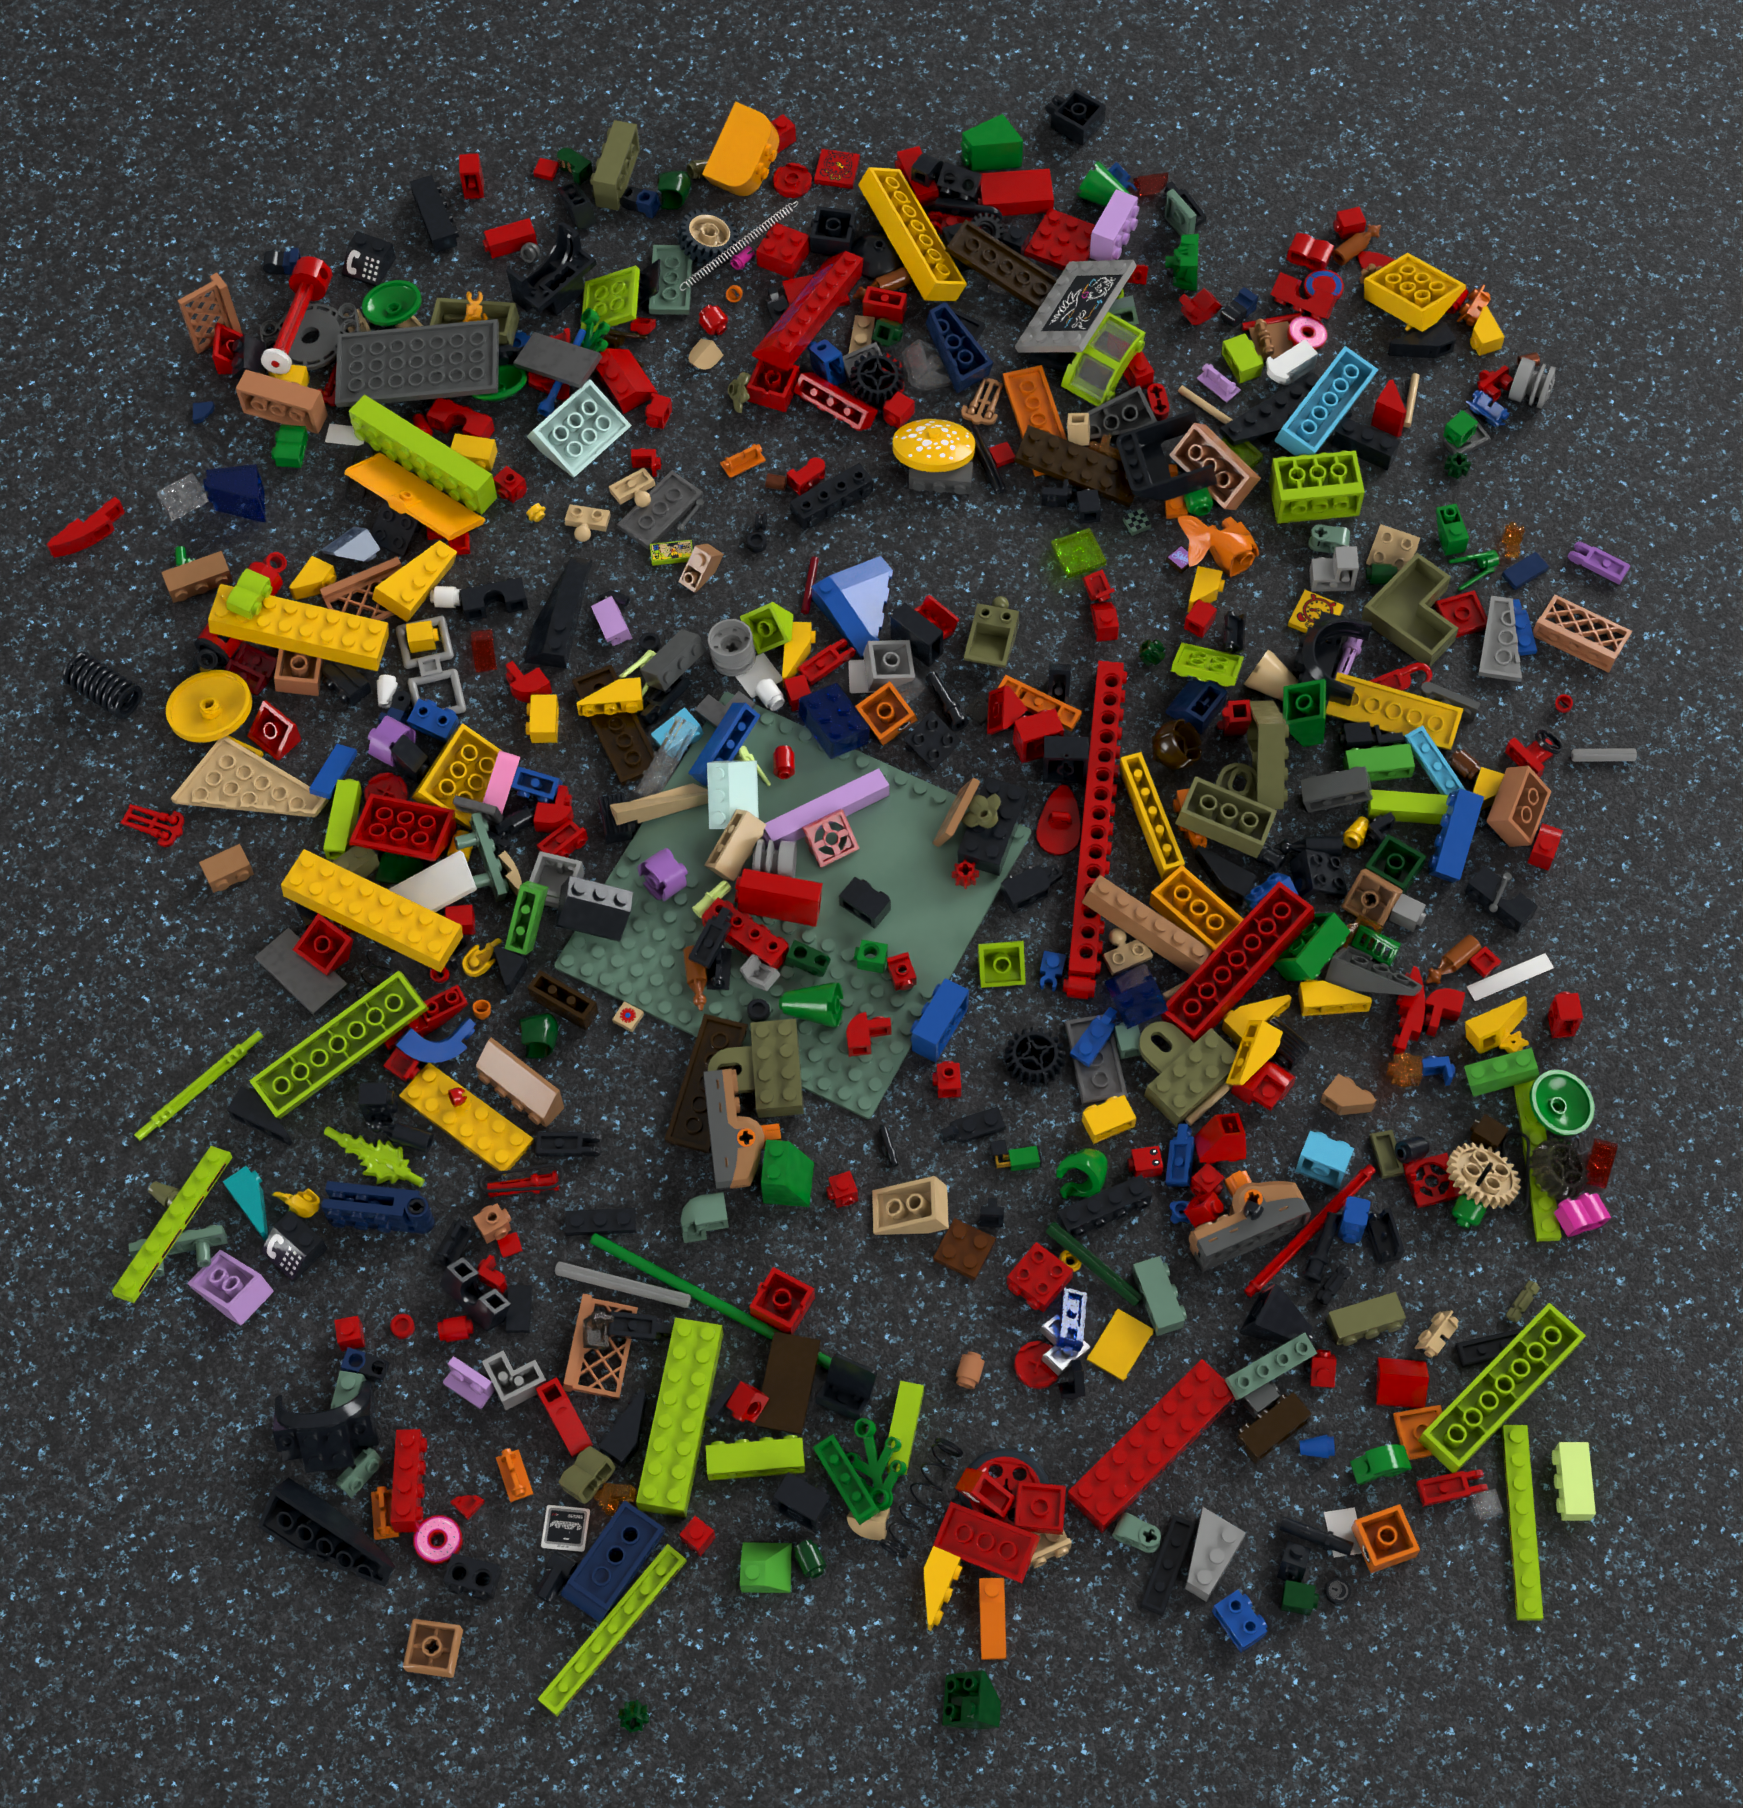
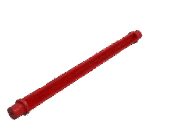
(1308, 1231)

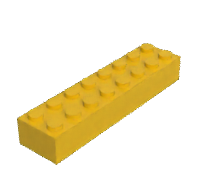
(912, 234)
(304, 630)
(372, 910)

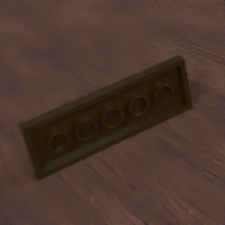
(1001, 264)
(1076, 463)
(618, 733)
(690, 1119)

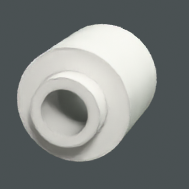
(445, 597)
(769, 694)

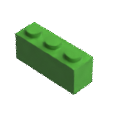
(1382, 762)
(526, 917)
(1502, 1072)

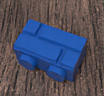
(1353, 1219)

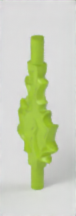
(381, 1161)

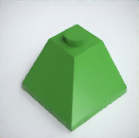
(766, 1568)

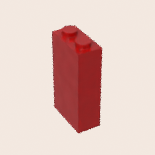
(1017, 191)
(778, 897)

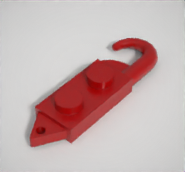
(1401, 678)

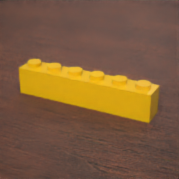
(1150, 814)

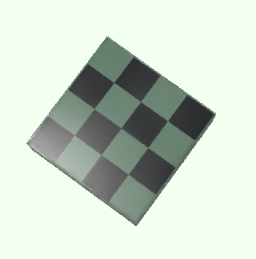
(1136, 522)

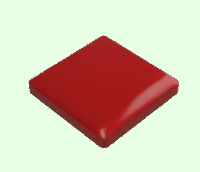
(509, 1245)

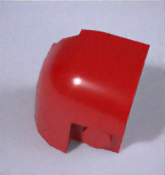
(1265, 1086)

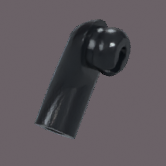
(618, 597)

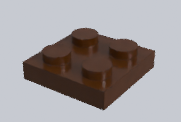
(964, 1249)

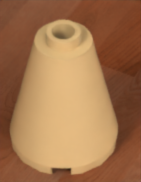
(1270, 676)

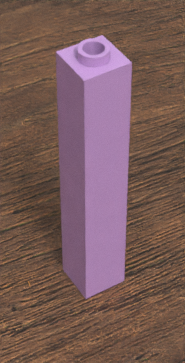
(848, 797)

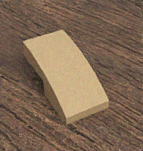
(513, 877)

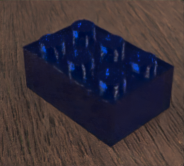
(833, 720)

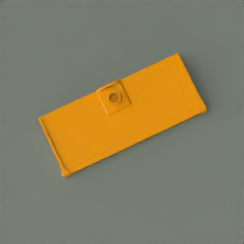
(414, 496)

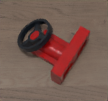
(1535, 753)

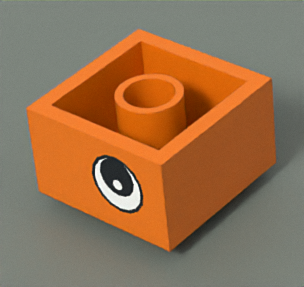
(886, 713)
(1385, 1538)

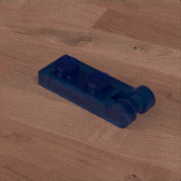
(1072, 1319)

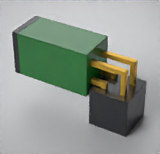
(1018, 1158)

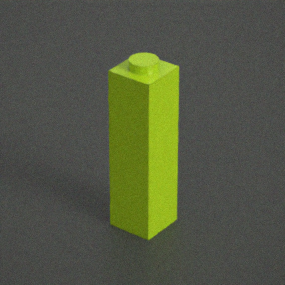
(1408, 806)
(342, 818)
(905, 1421)

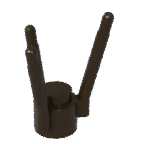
(617, 338)

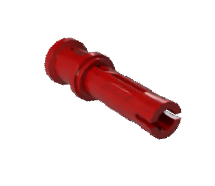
(533, 1181)

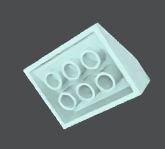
(579, 429)

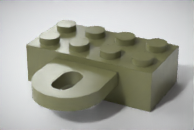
(1228, 814)
(768, 1067)
(1187, 1071)

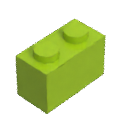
(1242, 358)

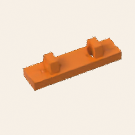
(1038, 701)

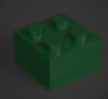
(1396, 862)

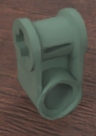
(1329, 538)
(1134, 1532)

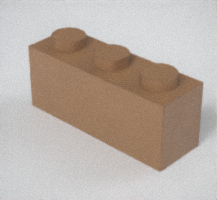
(197, 576)

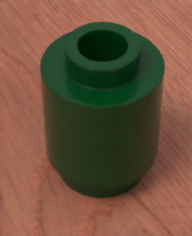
(1380, 573)
(810, 1559)

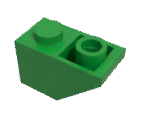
(1451, 530)

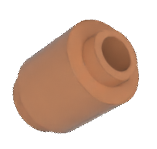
(969, 1370)

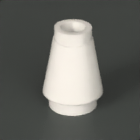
(385, 689)

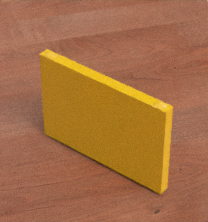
(1120, 1344)

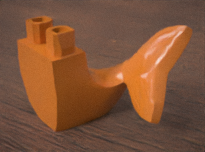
(1231, 547)

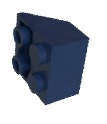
(1198, 704)

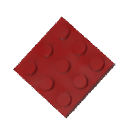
(1060, 240)

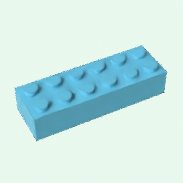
(1326, 404)

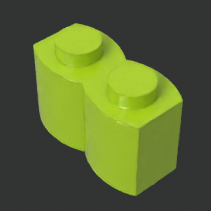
(249, 593)

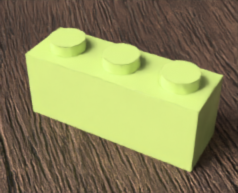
(1574, 1481)

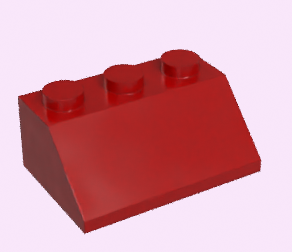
(624, 379)

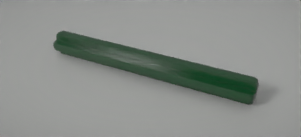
(1094, 1263)

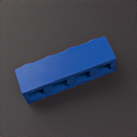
(726, 739)
(1456, 835)

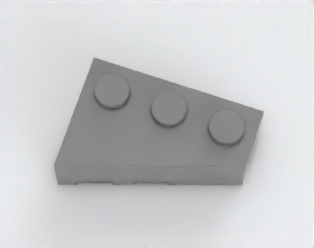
(1212, 1553)

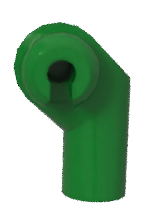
(180, 555)

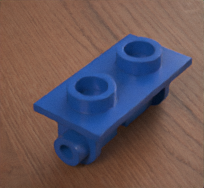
(1481, 404)

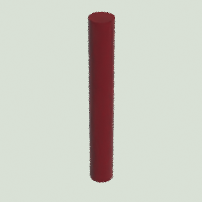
(810, 582)

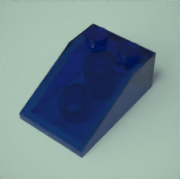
(1136, 996)

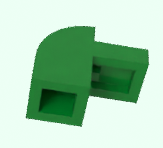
(1380, 1462)

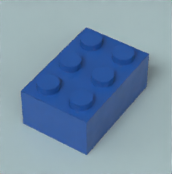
(939, 1019)

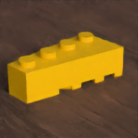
(413, 583)

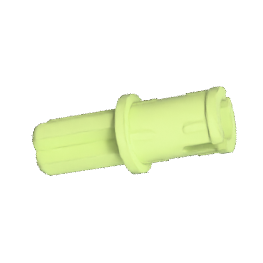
(719, 891)

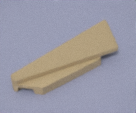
(660, 804)

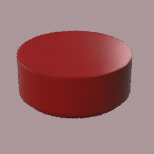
(402, 1326)

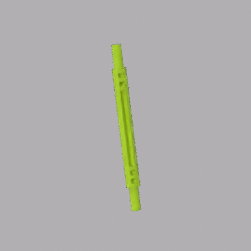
(198, 1085)

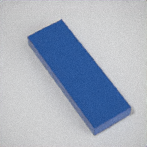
(333, 770)

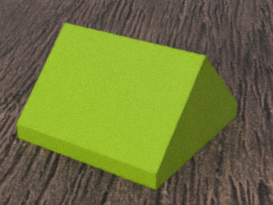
(769, 626)
(1001, 964)

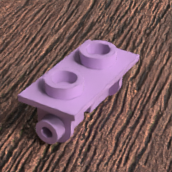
(1218, 383)

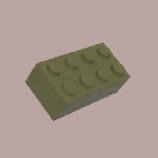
(615, 164)

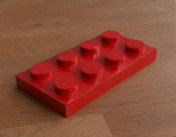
(986, 1542)

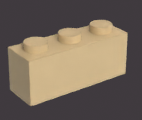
(735, 845)

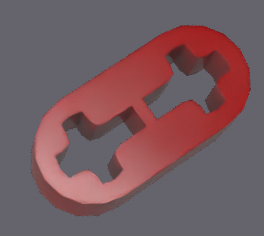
(1162, 401)

